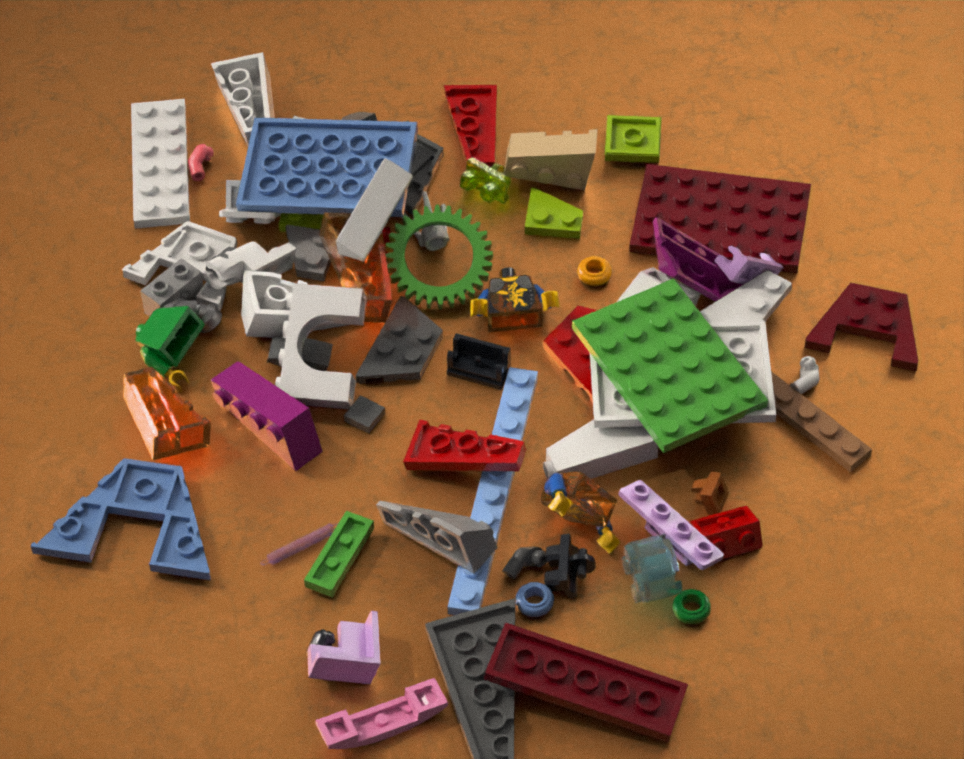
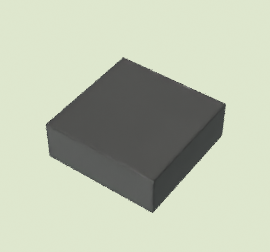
(364, 414)

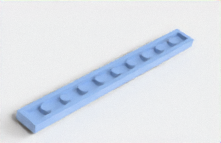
(495, 486)

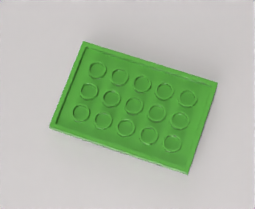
(669, 365)

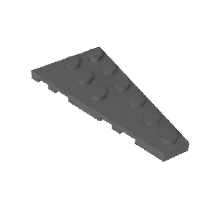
(463, 652)

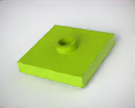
(633, 139)

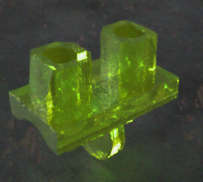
(488, 180)

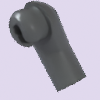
(524, 558)

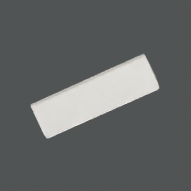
(373, 210)

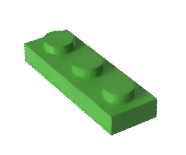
(339, 554)

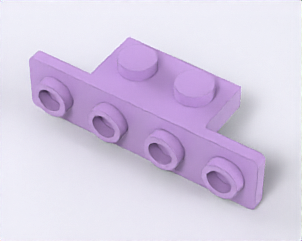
(661, 518)

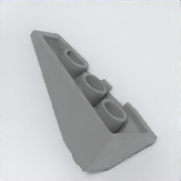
(448, 534)

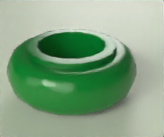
(691, 596)

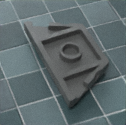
(402, 346)

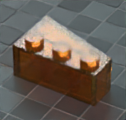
(162, 417)

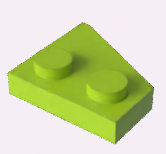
(552, 216)

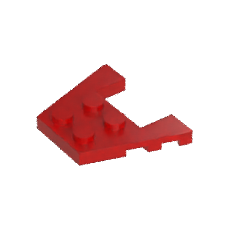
(569, 350)

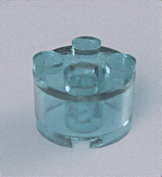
(652, 568)

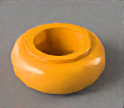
(594, 279)

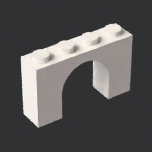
(310, 308)

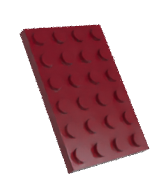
(724, 212)

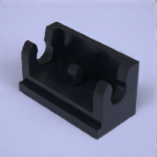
(478, 361)

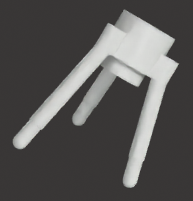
(434, 236)

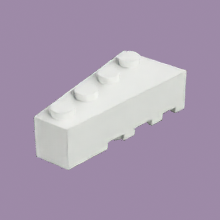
(246, 89)

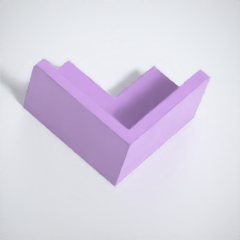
(354, 658)

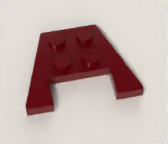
(870, 314)

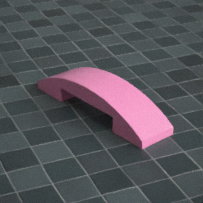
(383, 720)

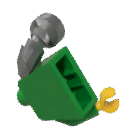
(171, 333)

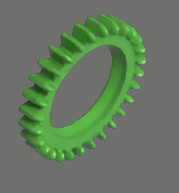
(476, 273)

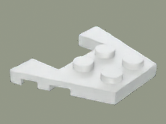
(194, 245)

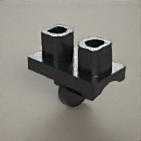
(572, 564)

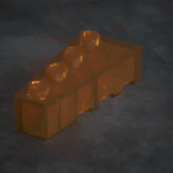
(352, 273)

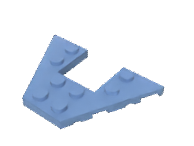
(138, 491)

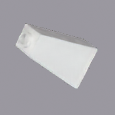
(600, 450)

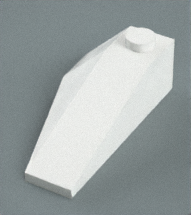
(266, 304)

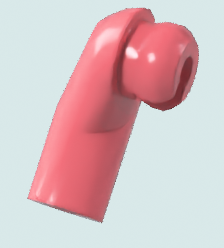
(196, 159)

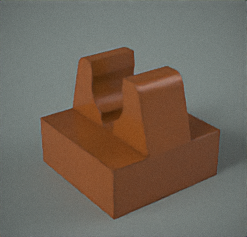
(711, 492)

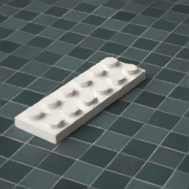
(160, 163)

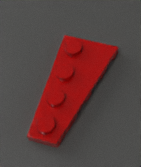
(474, 119)

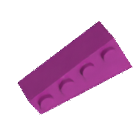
(269, 414)

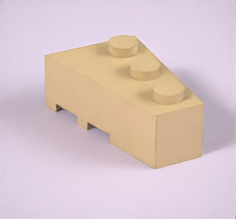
(551, 159)

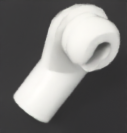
(808, 375)

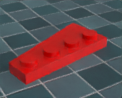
(452, 450)

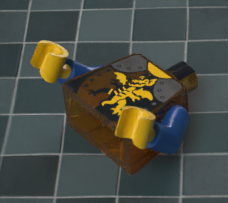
(513, 302)
(582, 502)

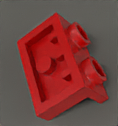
(731, 531)

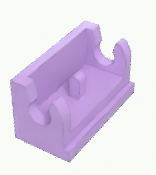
(745, 268)

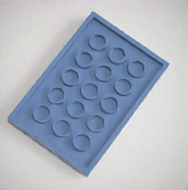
(320, 163)

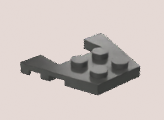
(425, 163)

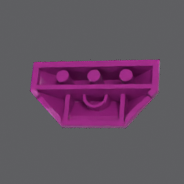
(690, 262)

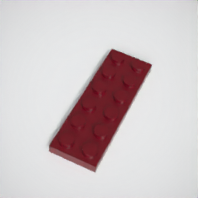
(586, 682)

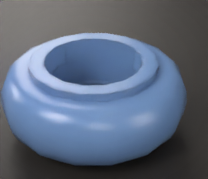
(534, 589)

